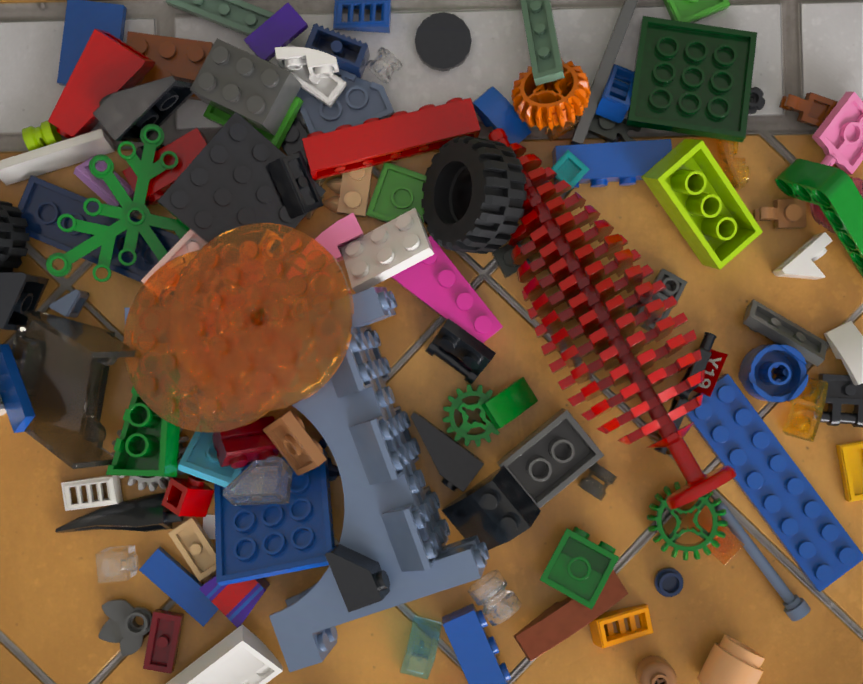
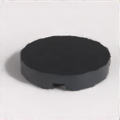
(443, 41)

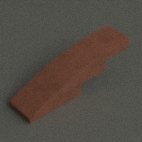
(565, 619)

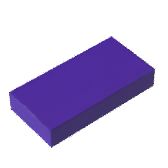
(276, 32)

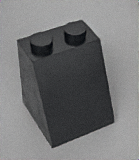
(19, 294)

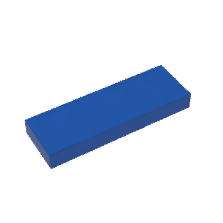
(14, 392)
(179, 585)

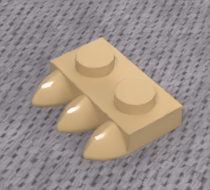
(352, 191)

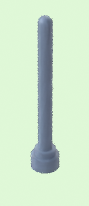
(795, 607)

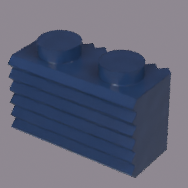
(349, 52)

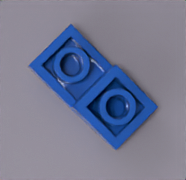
(498, 113)

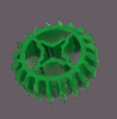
(670, 540)

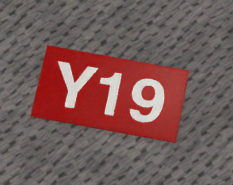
(711, 372)

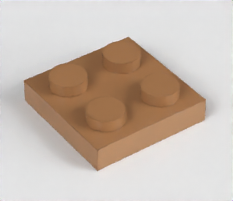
(294, 443)

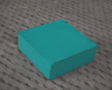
(569, 169)

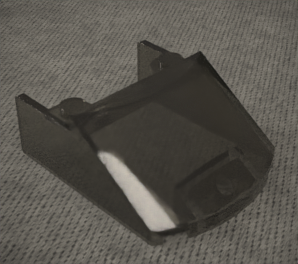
(66, 383)

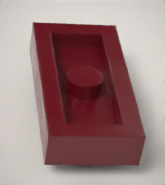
(163, 641)

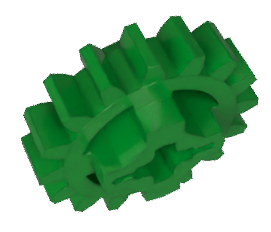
(465, 426)

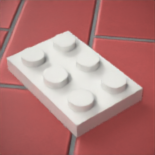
(386, 251)

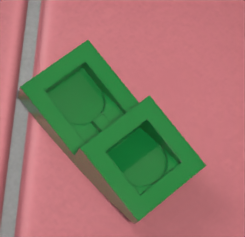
(509, 403)

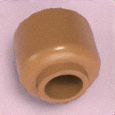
(655, 671)

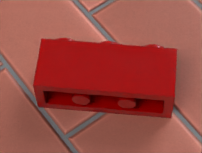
(186, 149)

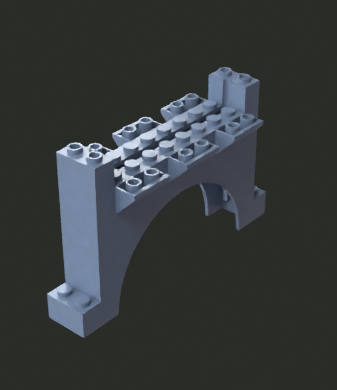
(384, 496)

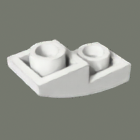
(318, 62)
(847, 345)

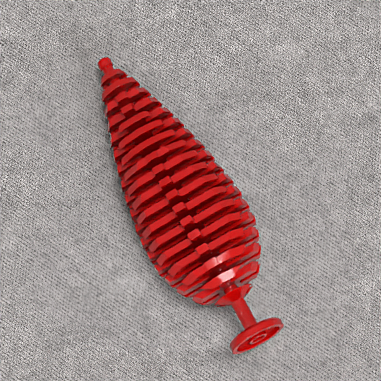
(602, 318)

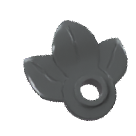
(122, 625)

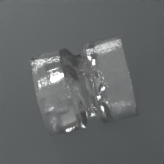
(492, 594)

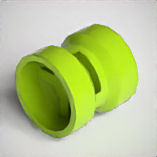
(40, 136)

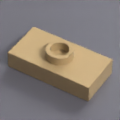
(195, 547)

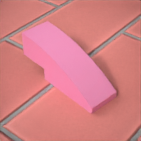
(340, 234)

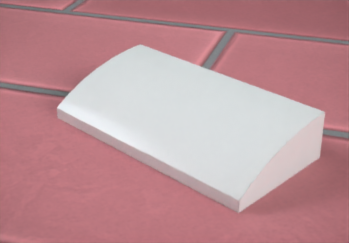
(234, 660)

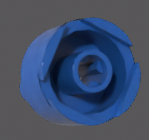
(789, 371)

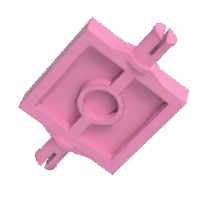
(843, 134)

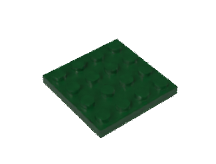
(692, 79)

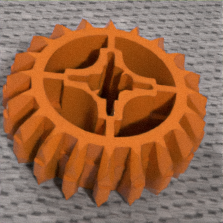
(551, 102)

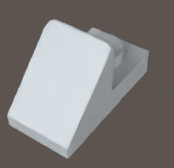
(800, 263)

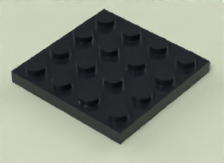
(230, 184)

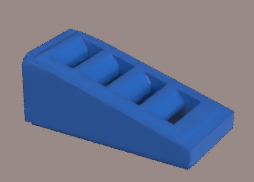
(381, 26)
(616, 95)

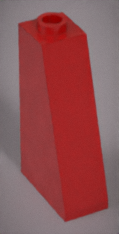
(102, 69)

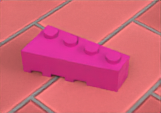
(449, 294)

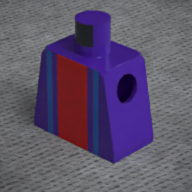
(235, 599)

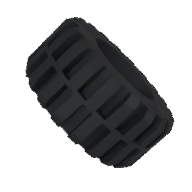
(473, 195)

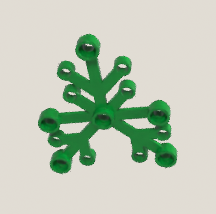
(106, 235)

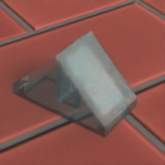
(421, 647)

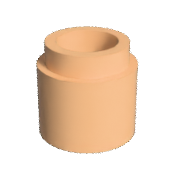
(731, 664)

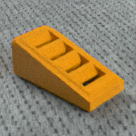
(610, 638)

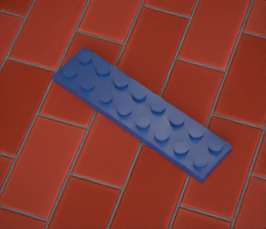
(774, 484)

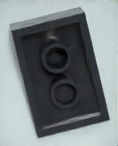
(151, 103)
(493, 510)

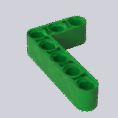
(836, 197)

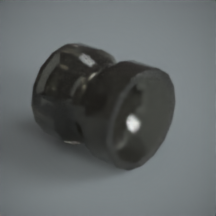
(593, 486)

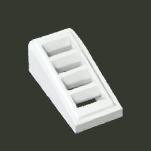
(113, 488)

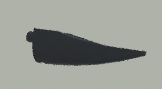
(137, 514)

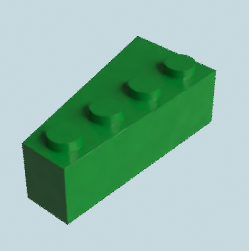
(146, 443)

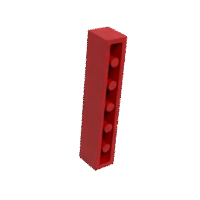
(389, 138)

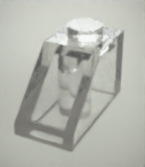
(261, 483)

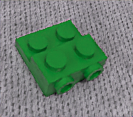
(580, 567)

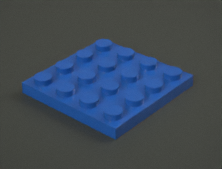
(275, 537)

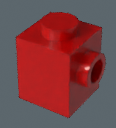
(188, 496)

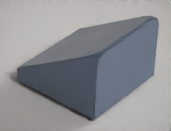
(70, 304)

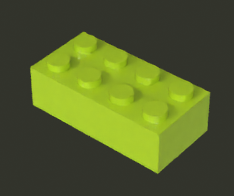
(702, 203)

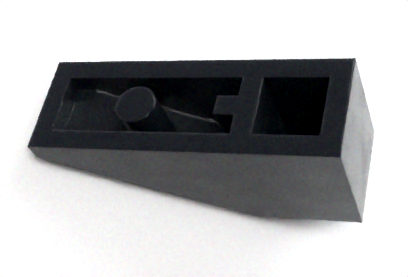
(450, 458)

